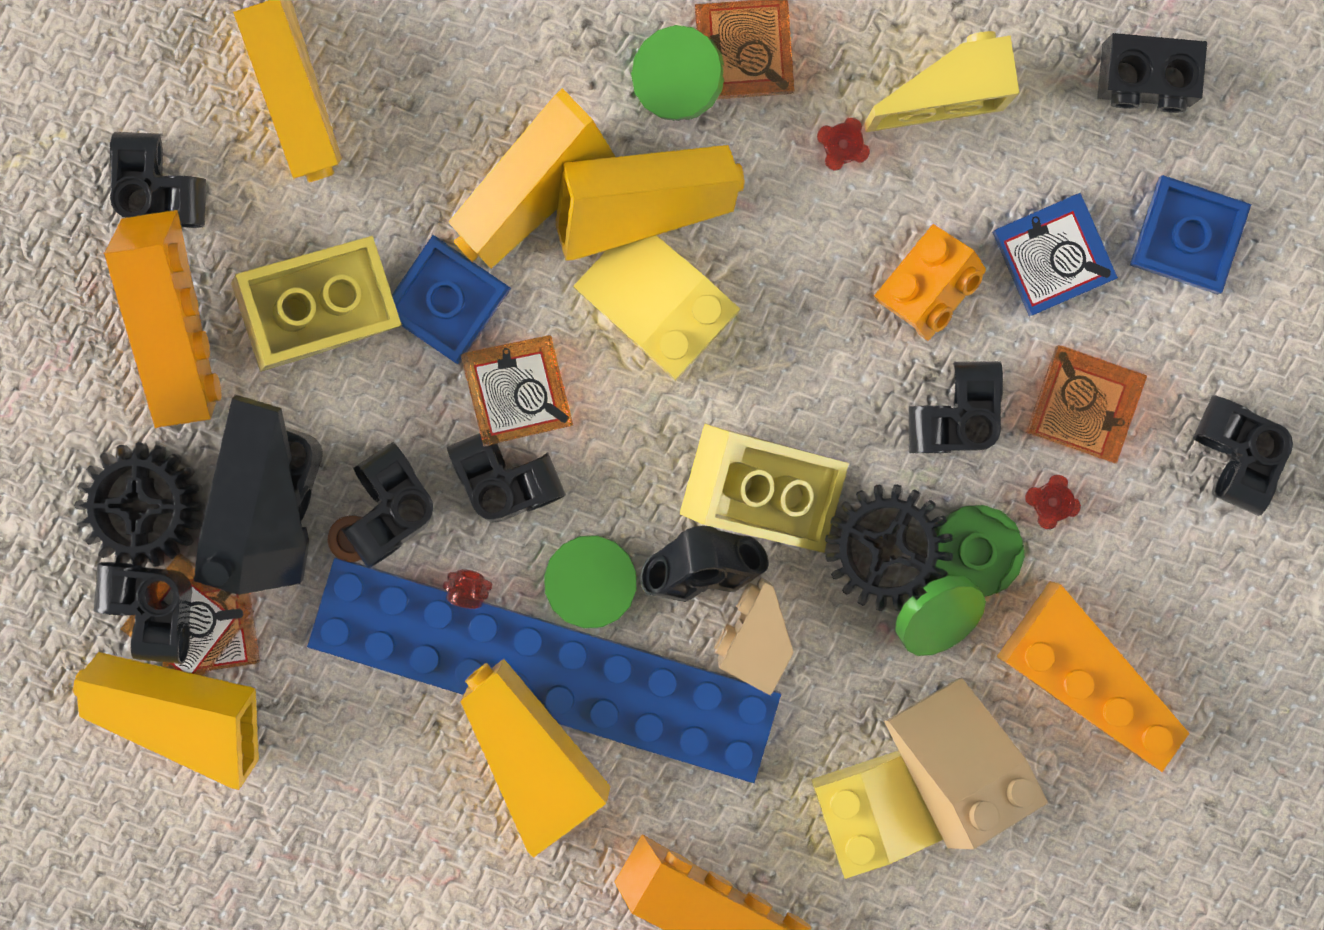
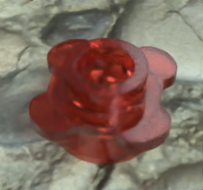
(851, 133)
(1065, 506)
(467, 588)

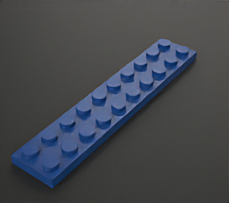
(574, 674)

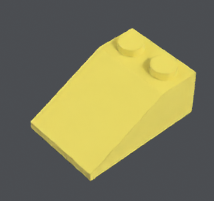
(964, 83)
(315, 302)
(658, 302)
(763, 489)
(874, 814)

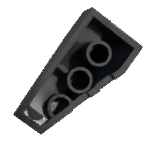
(252, 514)

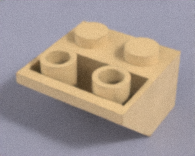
(759, 642)

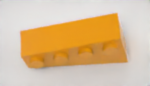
(163, 318)
(1082, 669)
(682, 896)

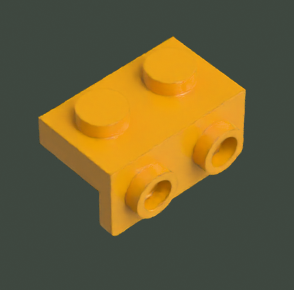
(932, 282)

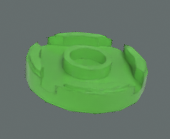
(678, 73)
(983, 547)
(590, 581)
(940, 616)

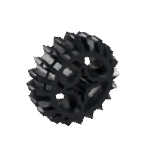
(138, 522)
(852, 529)

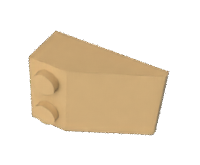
(964, 766)

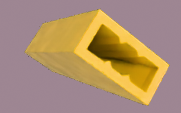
(289, 87)
(526, 181)
(642, 196)
(175, 714)
(532, 758)

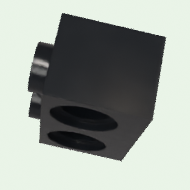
(1150, 59)

